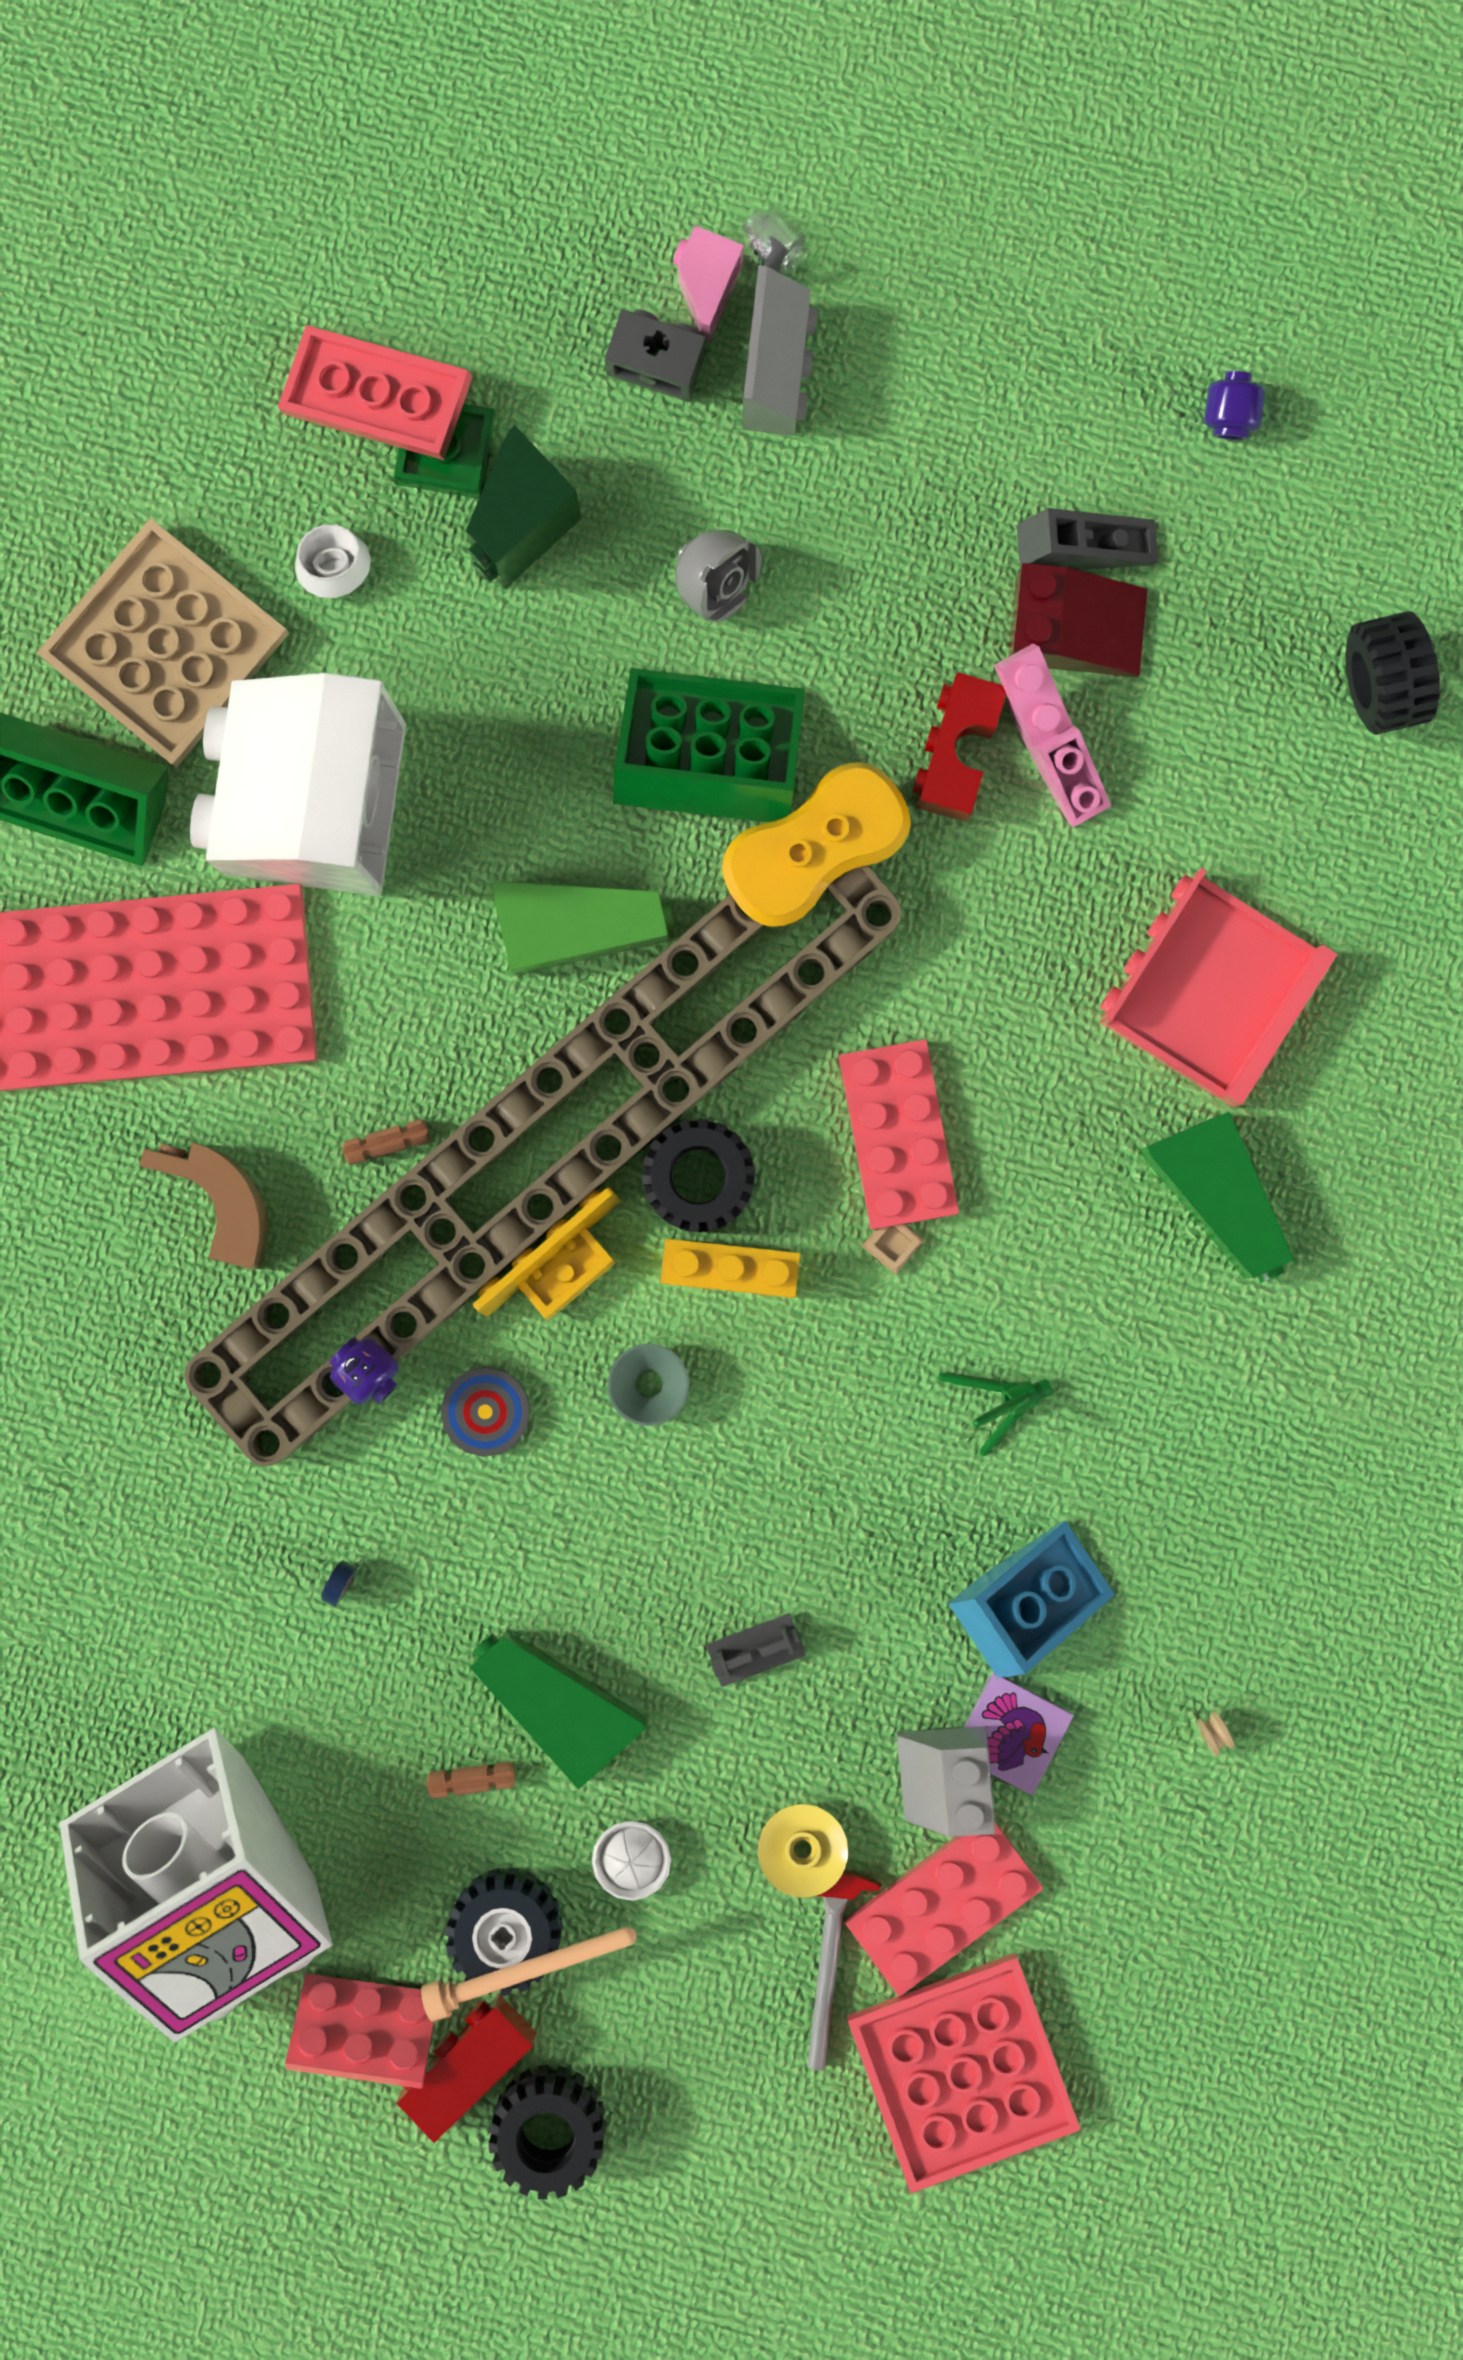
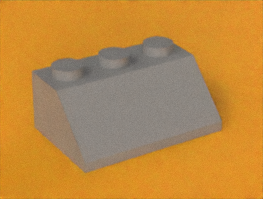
(778, 354)

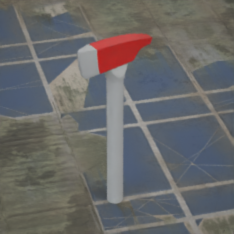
(835, 1902)

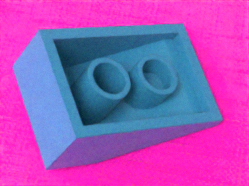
(1031, 1601)

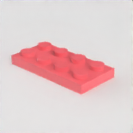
(375, 392)
(898, 1134)
(942, 1906)

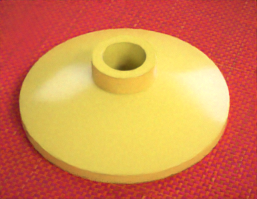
(808, 1874)

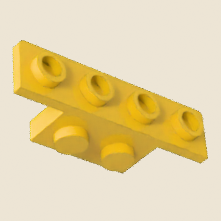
(559, 1266)

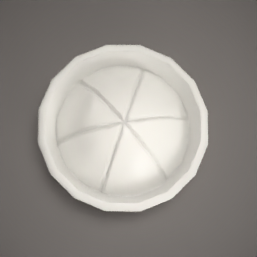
(344, 557)
(631, 1860)

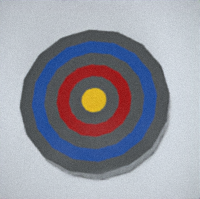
(485, 1411)

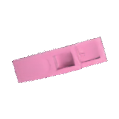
(1050, 736)

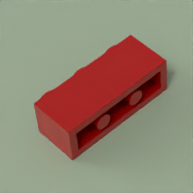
(467, 2066)

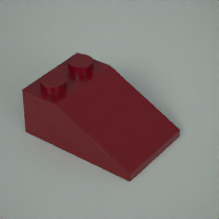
(1079, 620)

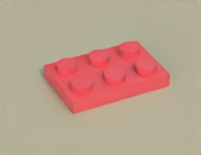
(360, 2031)

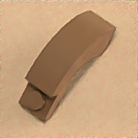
(238, 1205)

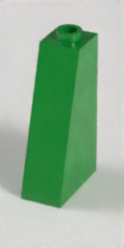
(1223, 1194)
(557, 1707)

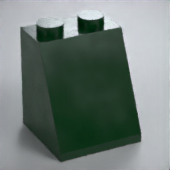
(519, 511)

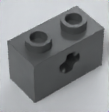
(672, 370)

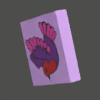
(1020, 1731)

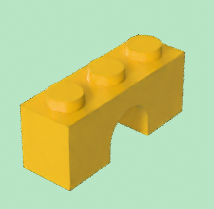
(730, 1268)

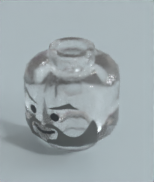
(774, 240)

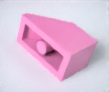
(707, 275)

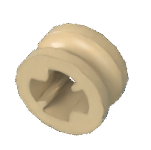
(1215, 1733)

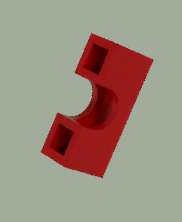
(969, 708)

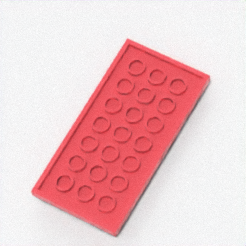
(155, 987)

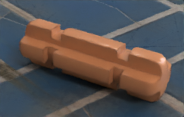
(386, 1141)
(471, 1779)

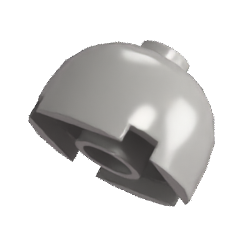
(715, 572)

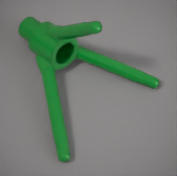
(1016, 1401)

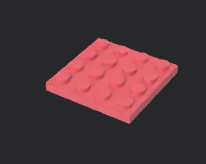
(963, 2073)

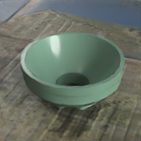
(644, 1409)

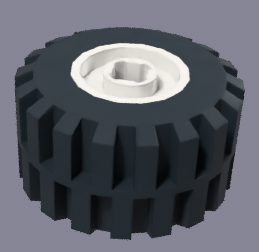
(502, 1924)

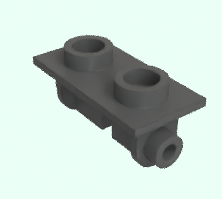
(755, 1650)

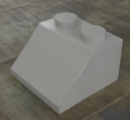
(947, 1780)

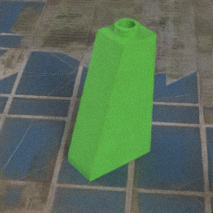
(570, 924)

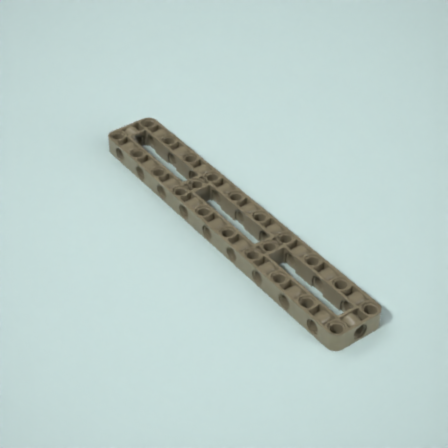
(567, 1182)

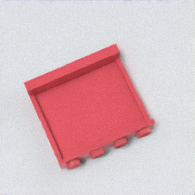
(1214, 989)

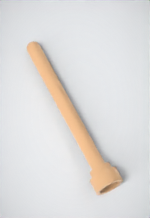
(442, 1998)

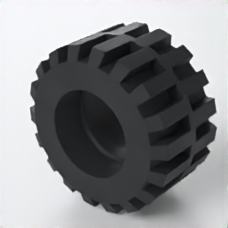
(1392, 672)
(698, 1136)
(542, 2168)

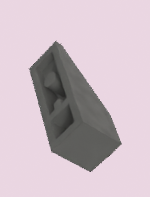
(1086, 540)

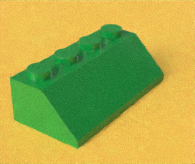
(79, 790)

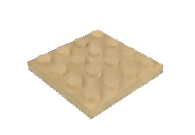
(162, 641)

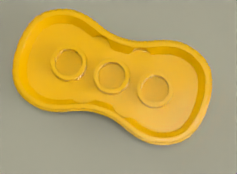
(788, 863)

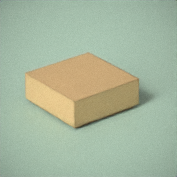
(893, 1246)

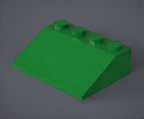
(708, 746)

